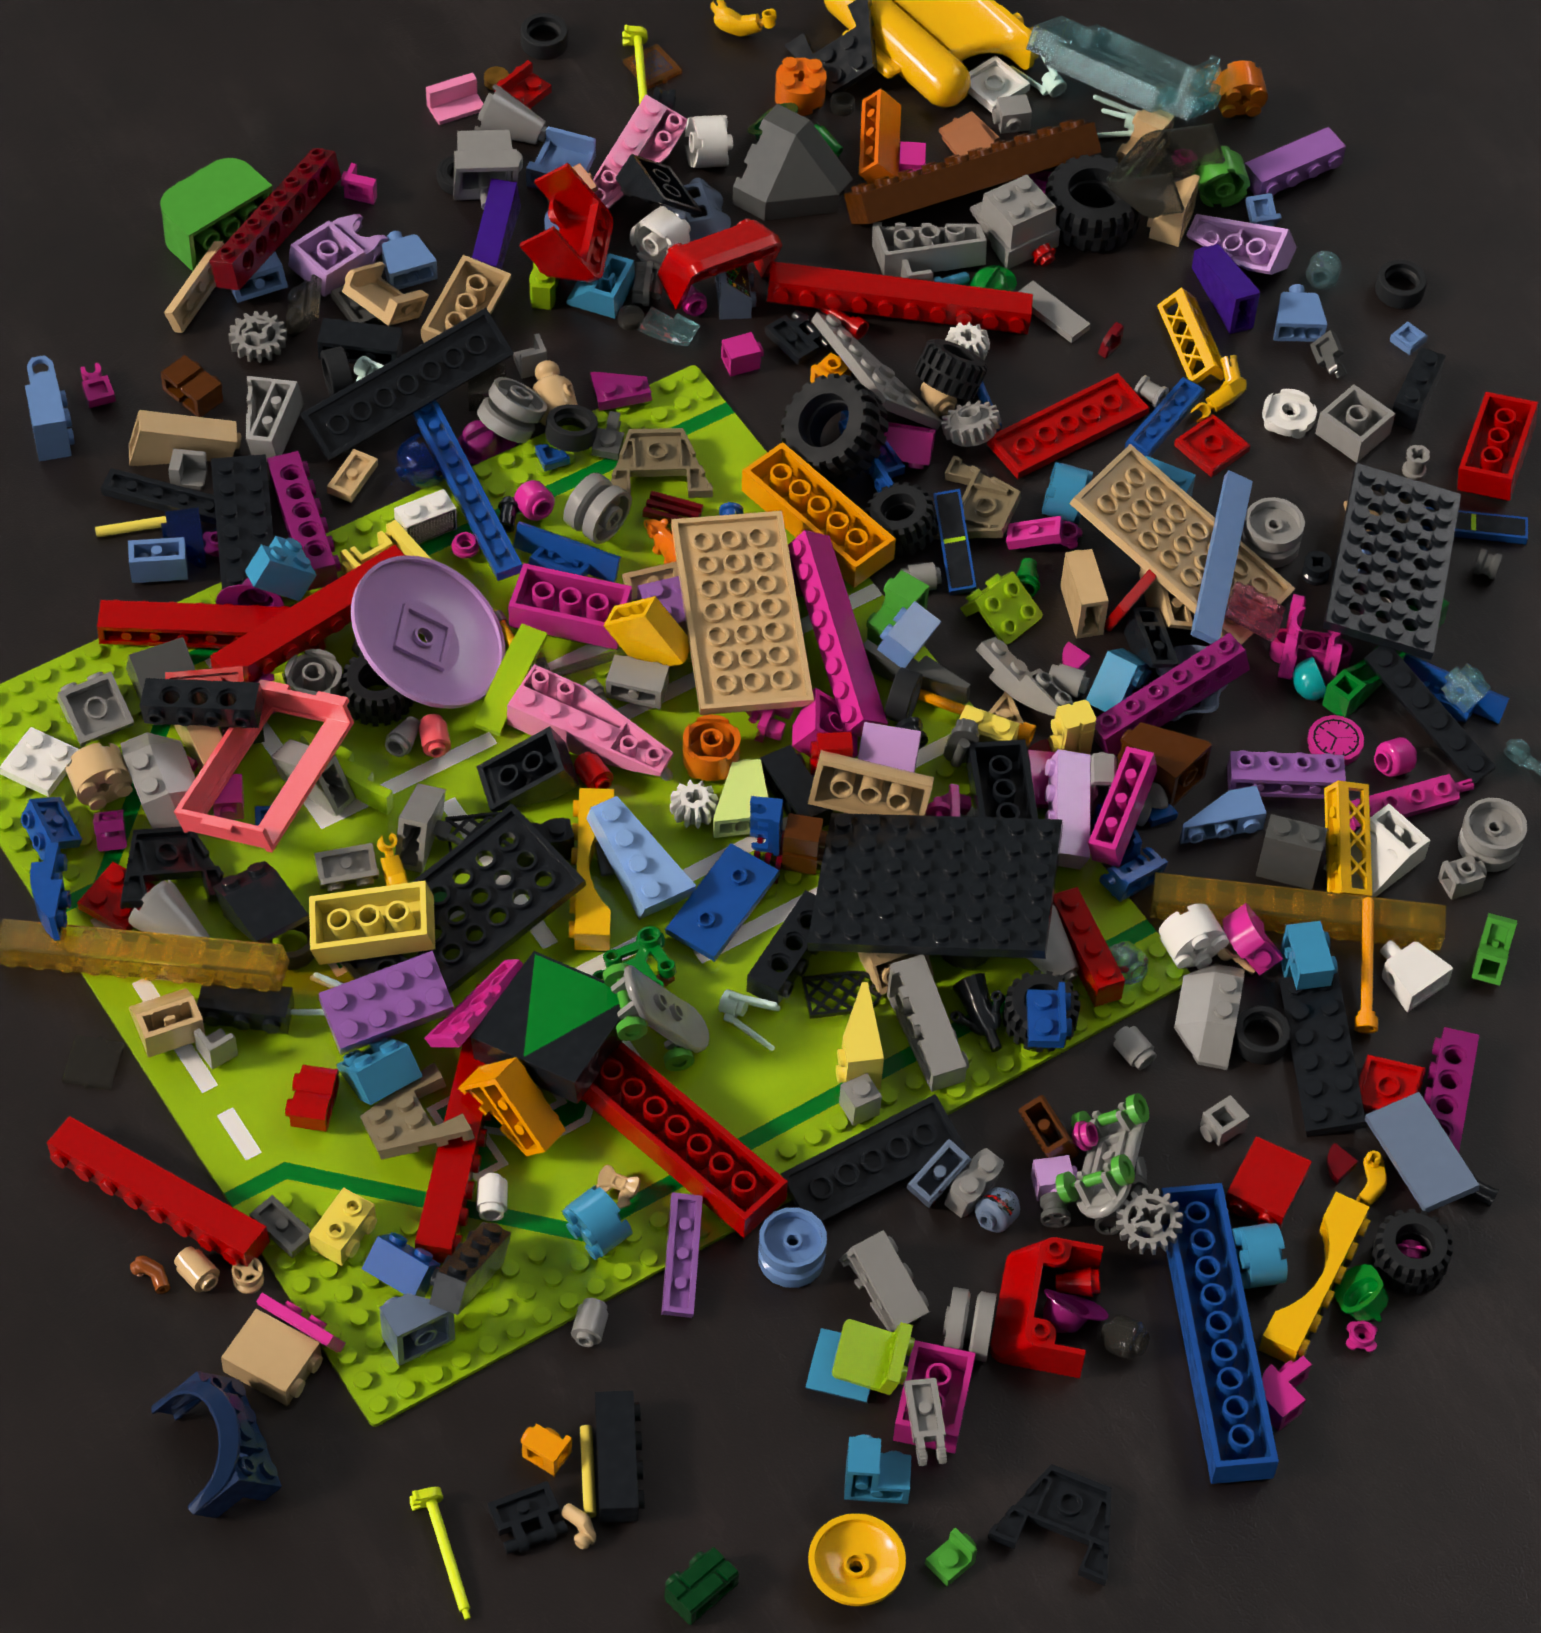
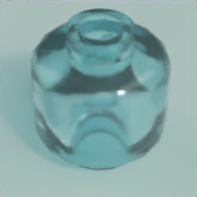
(1323, 270)
(1131, 961)

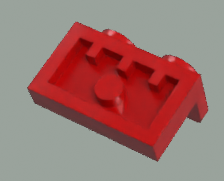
(526, 85)

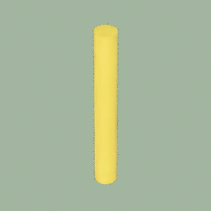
(131, 526)
(588, 1471)

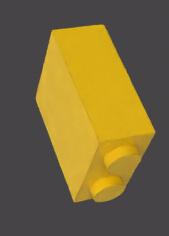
(648, 632)

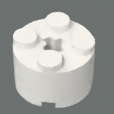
(708, 141)
(657, 234)
(1193, 937)

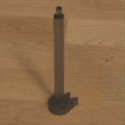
(583, 664)

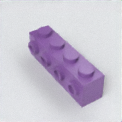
(1295, 162)
(1285, 773)

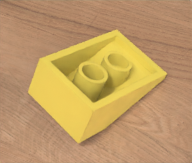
(861, 1043)

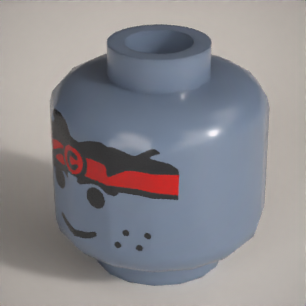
(997, 1209)

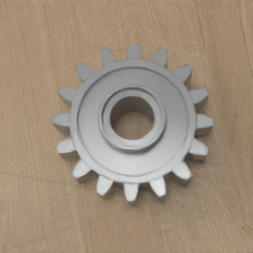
(971, 423)

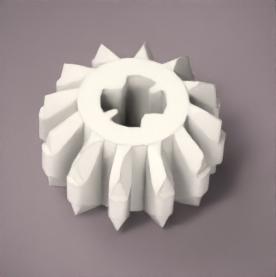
(970, 338)
(693, 804)

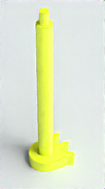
(636, 37)
(430, 1498)

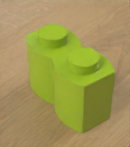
(542, 290)

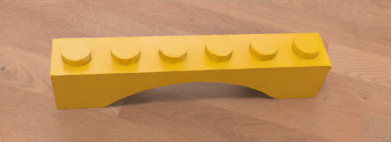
(592, 915)
(1290, 1326)

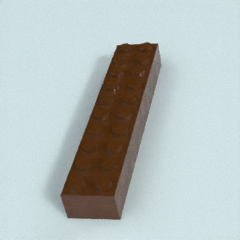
(971, 171)

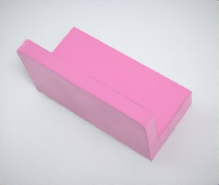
(454, 99)

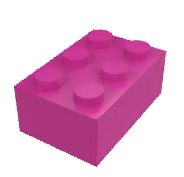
(953, 1375)

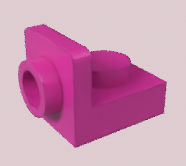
(358, 187)

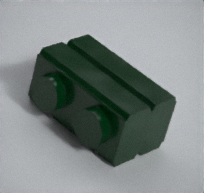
(700, 1585)

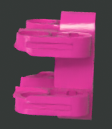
(1297, 644)

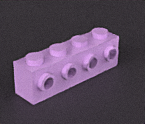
(1070, 800)

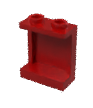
(1267, 1183)

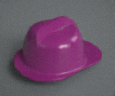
(482, 443)
(248, 595)
(1070, 1311)

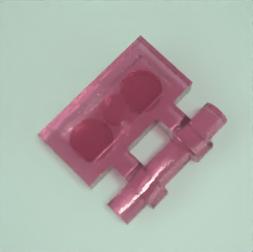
(1254, 611)

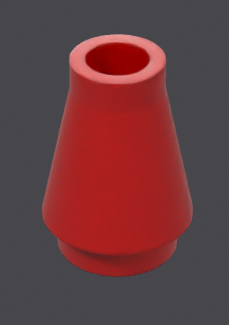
(1079, 1282)

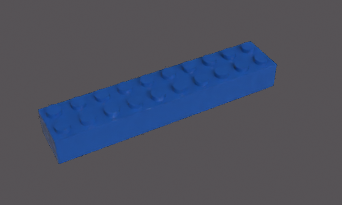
(1219, 1339)

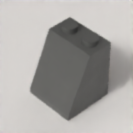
(157, 660)
(1291, 851)

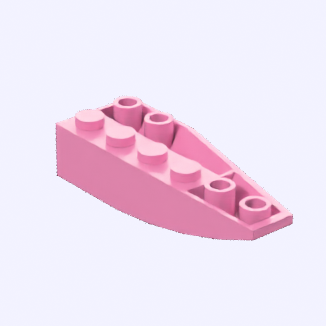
(648, 134)
(584, 722)

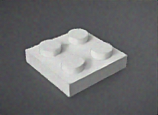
(995, 80)
(38, 761)

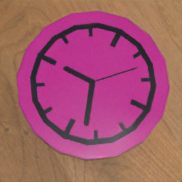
(1336, 736)

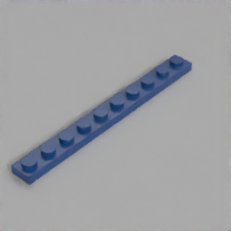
(468, 491)

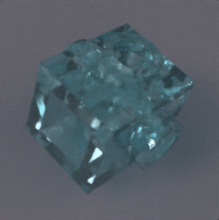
(1465, 687)

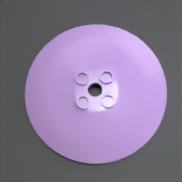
(458, 623)

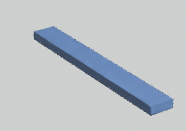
(1221, 558)

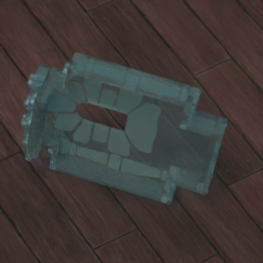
(1127, 68)

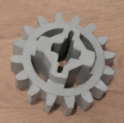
(257, 336)
(1143, 1232)

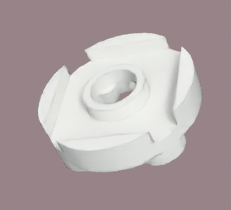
(1289, 425)

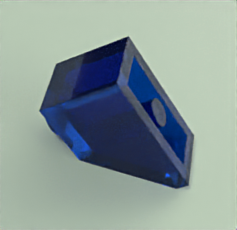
(186, 524)

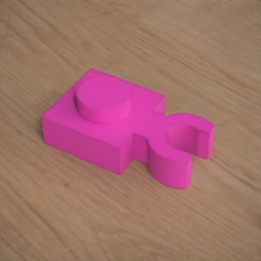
(97, 387)

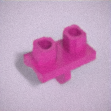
(768, 725)
(950, 804)

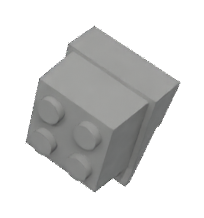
(480, 158)
(1017, 220)

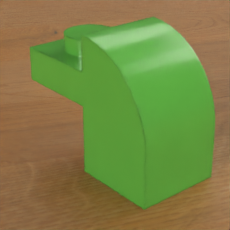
(1494, 949)

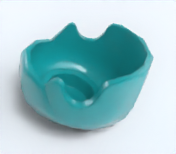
(1308, 680)

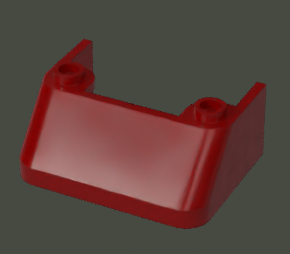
(584, 234)
(717, 254)
(1018, 1335)

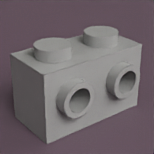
(637, 681)

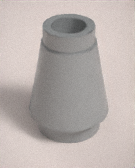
(401, 739)

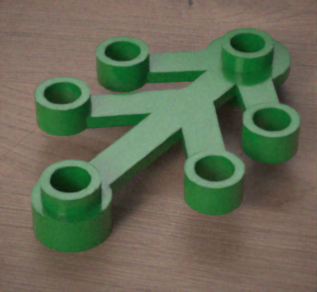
(648, 942)

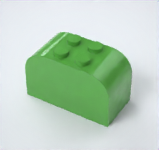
(210, 207)

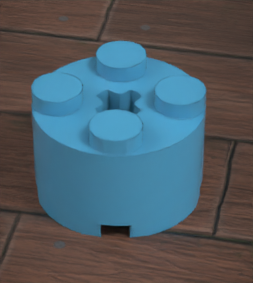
(1064, 485)
(596, 1221)
(1260, 1255)

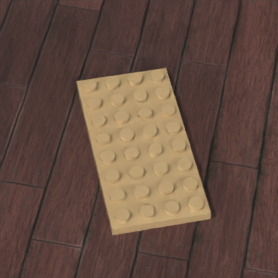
(1167, 532)
(741, 613)

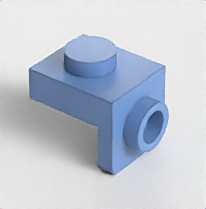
(1262, 210)

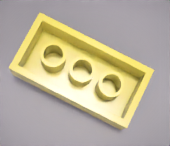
(372, 922)

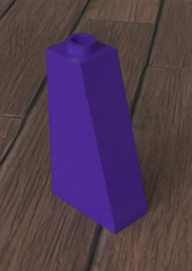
(497, 223)
(1227, 288)

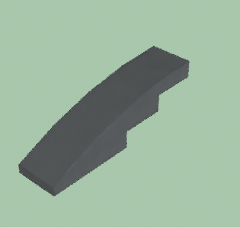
(935, 676)

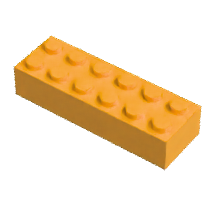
(811, 503)

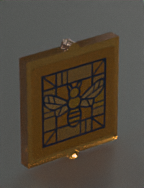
(658, 66)

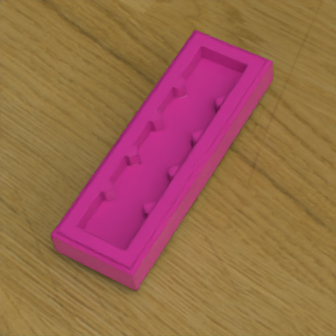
(292, 1315)

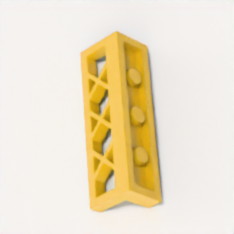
(1200, 334)
(1338, 838)

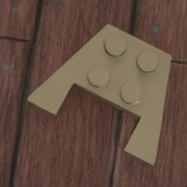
(660, 454)
(986, 502)
(401, 1125)

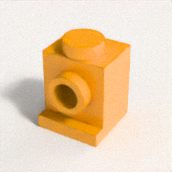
(829, 365)
(545, 1448)

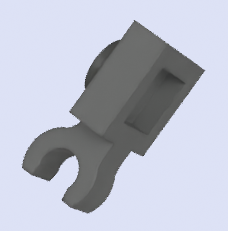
(1327, 351)
(609, 440)

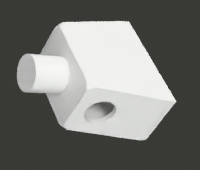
(1413, 973)

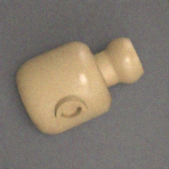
(552, 387)

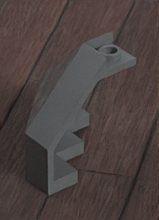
(790, 170)

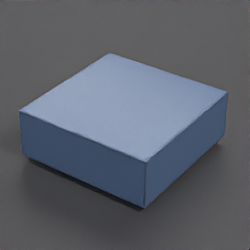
(1408, 338)

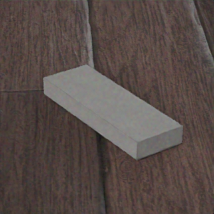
(1056, 313)

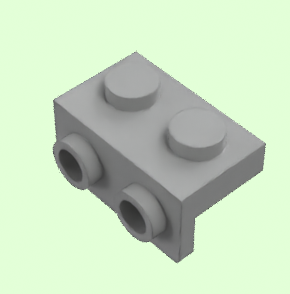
(346, 866)

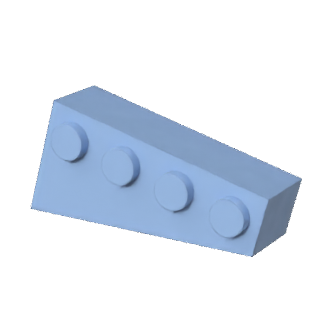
(638, 860)

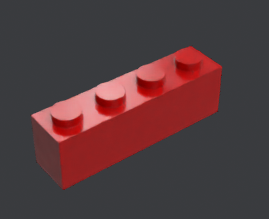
(1097, 965)

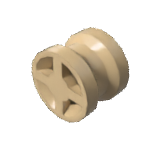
(241, 1273)

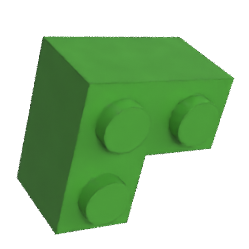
(898, 593)

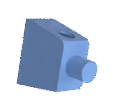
(407, 261)
(1299, 316)

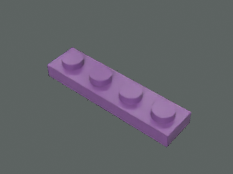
(682, 1255)

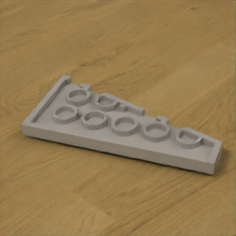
(873, 374)

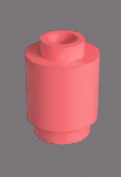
(434, 735)

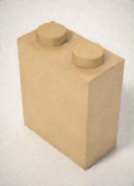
(1084, 593)
(272, 1357)

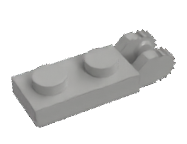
(925, 1418)

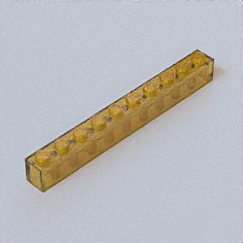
(1281, 906)
(144, 955)

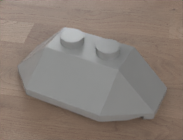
(159, 775)
(1209, 1013)

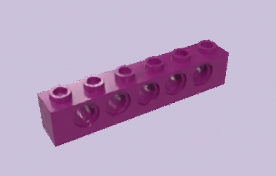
(302, 515)
(1173, 692)
(1461, 1049)

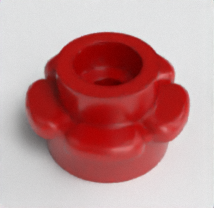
(1044, 255)

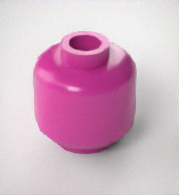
(534, 500)
(1395, 757)

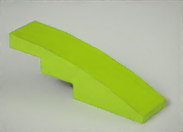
(509, 676)
(359, 779)

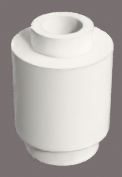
(492, 1197)

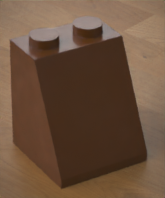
(1178, 757)

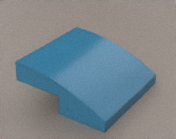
(820, 1372)

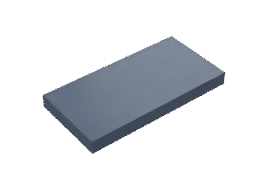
(1422, 1152)

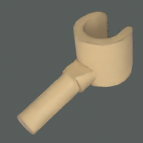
(1230, 953)

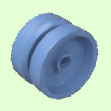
(792, 1247)

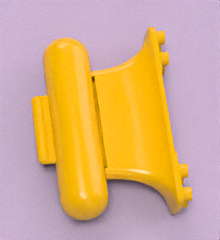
(931, 37)

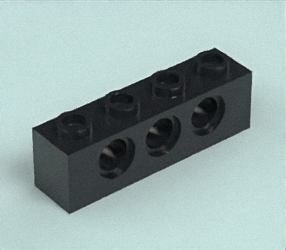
(201, 703)
(774, 985)

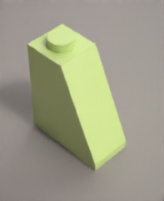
(733, 808)

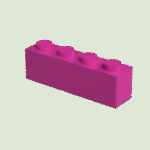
(1122, 806)

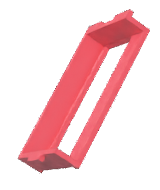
(233, 747)

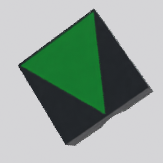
(554, 1024)

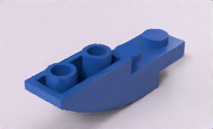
(49, 890)

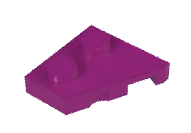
(619, 390)

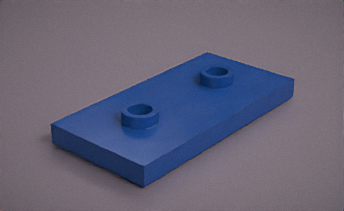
(722, 902)

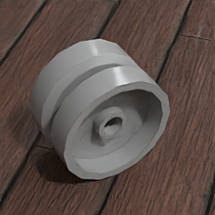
(511, 410)
(597, 508)
(1273, 530)
(1493, 833)
(969, 1324)

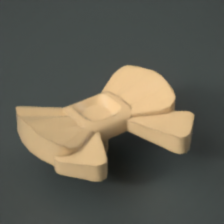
(627, 1186)

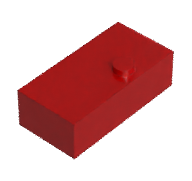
(1497, 446)

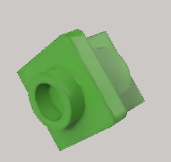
(952, 1557)

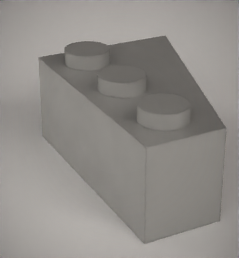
(271, 414)
(886, 1281)

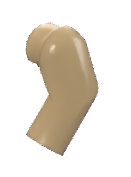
(583, 1523)

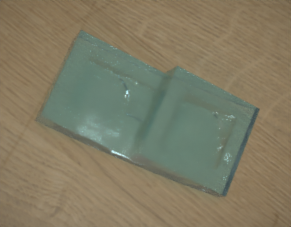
(668, 329)

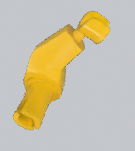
(738, 24)
(1228, 392)
(391, 864)

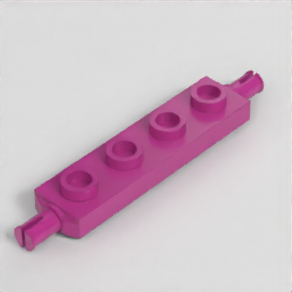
(1417, 797)

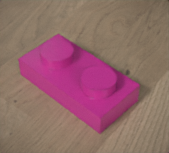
(1035, 532)

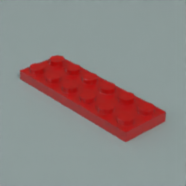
(1067, 425)

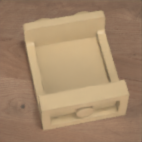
(381, 298)

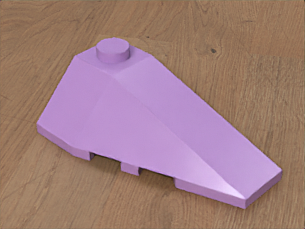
(1248, 244)

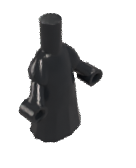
(983, 1014)

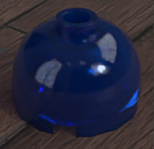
(417, 464)

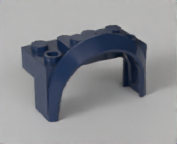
(243, 1459)

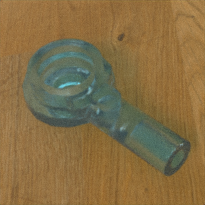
(1519, 753)

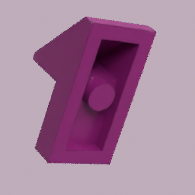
(110, 830)

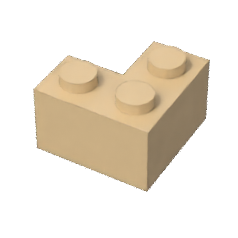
(1144, 123)

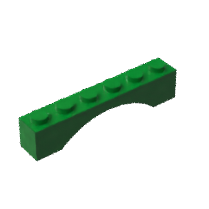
(1358, 682)

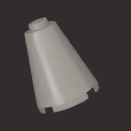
(507, 113)
(166, 913)
(1059, 954)

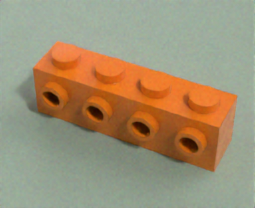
(879, 137)

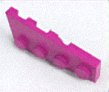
(471, 1011)

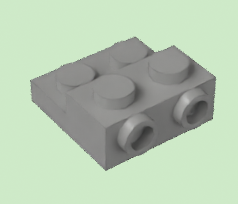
(94, 707)

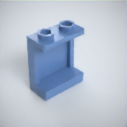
(559, 149)

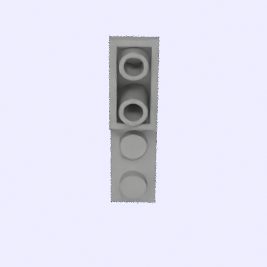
(1012, 676)

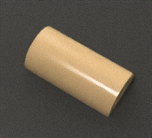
(466, 293)
(868, 787)

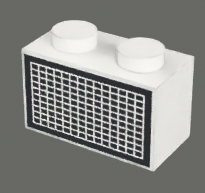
(427, 516)

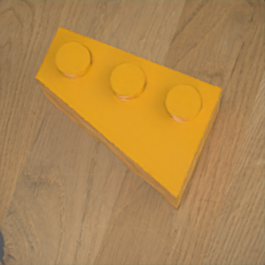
(516, 1103)

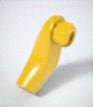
(1375, 1176)

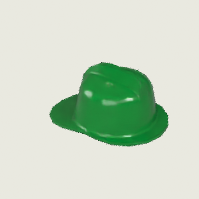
(994, 278)
(1362, 1293)

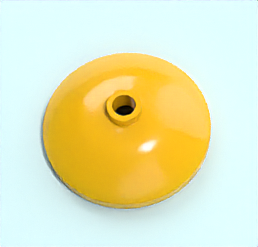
(862, 1543)

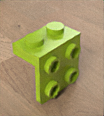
(1004, 607)
(873, 1355)

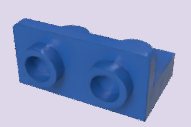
(49, 822)
(1047, 1017)

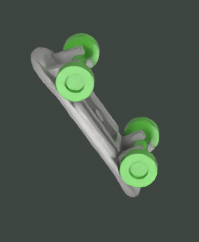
(663, 1012)
(1111, 1163)

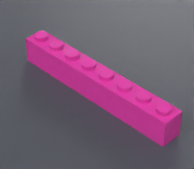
(836, 632)

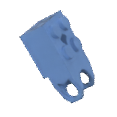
(47, 412)

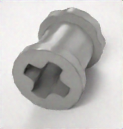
(1151, 391)
(1415, 465)

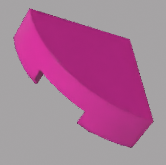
(1074, 656)

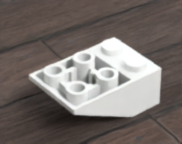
(1394, 849)

